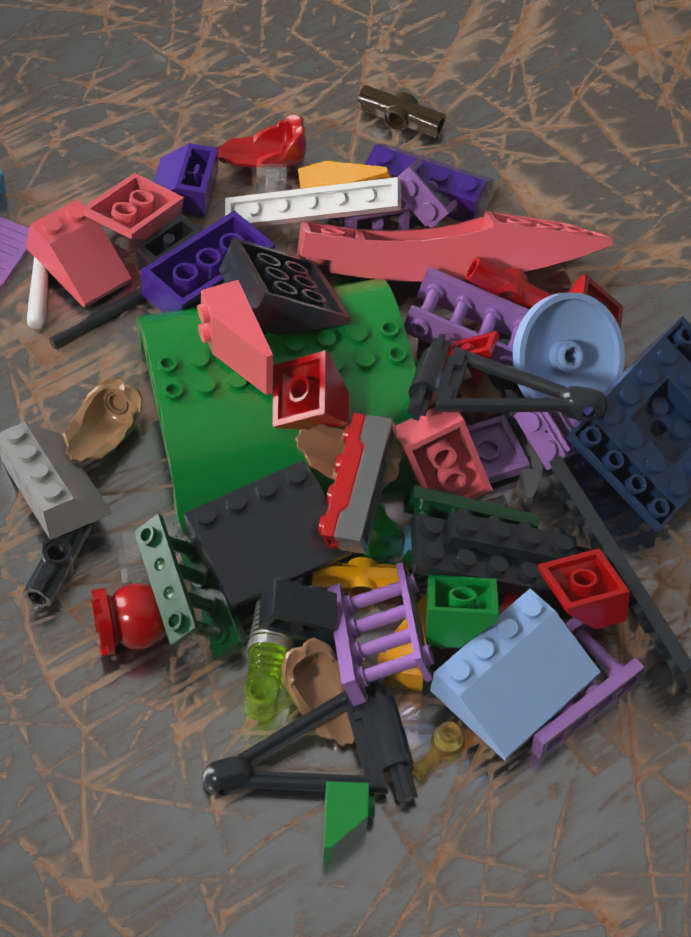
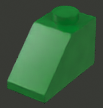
(345, 815)

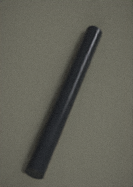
(96, 318)

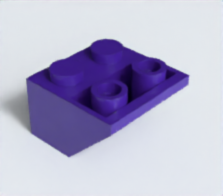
(190, 173)

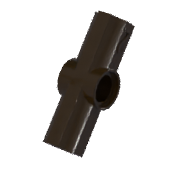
(401, 111)

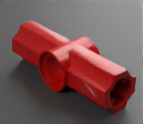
(506, 283)

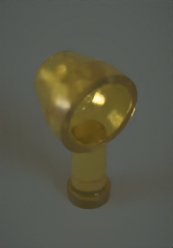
(441, 747)

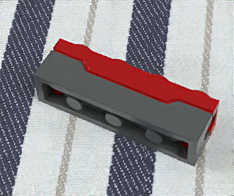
(358, 483)

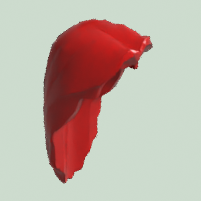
(276, 145)

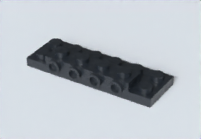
(488, 549)

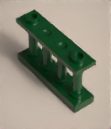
(440, 504)
(174, 601)

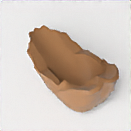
(103, 420)
(325, 443)
(313, 678)

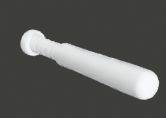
(38, 296)

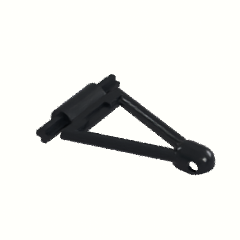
(441, 375)
(378, 740)

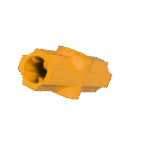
(356, 576)

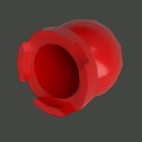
(127, 618)

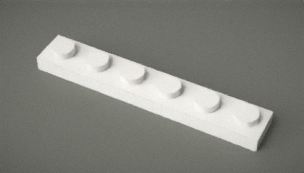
(318, 202)

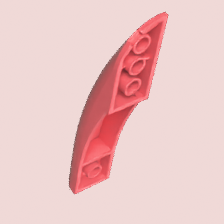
(451, 248)

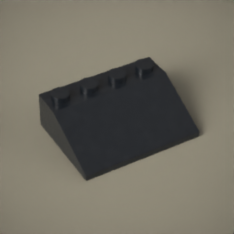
(282, 289)
(262, 533)

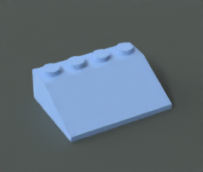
(515, 675)

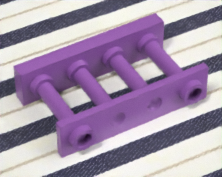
(467, 302)
(352, 653)
(596, 695)

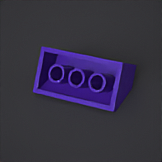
(453, 182)
(194, 265)

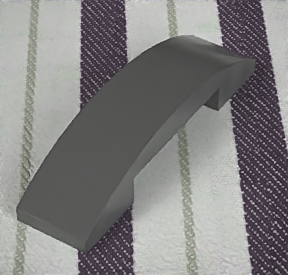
(529, 478)

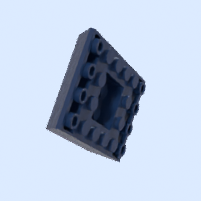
(646, 469)

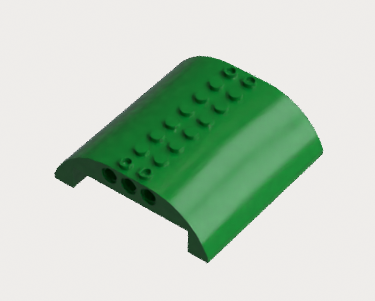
(222, 425)

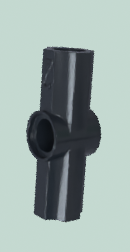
(55, 566)

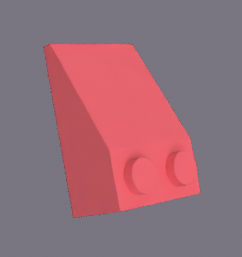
(135, 207)
(77, 254)
(235, 334)
(443, 454)

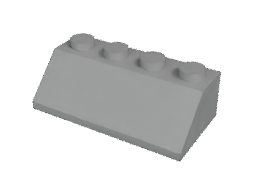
(48, 480)

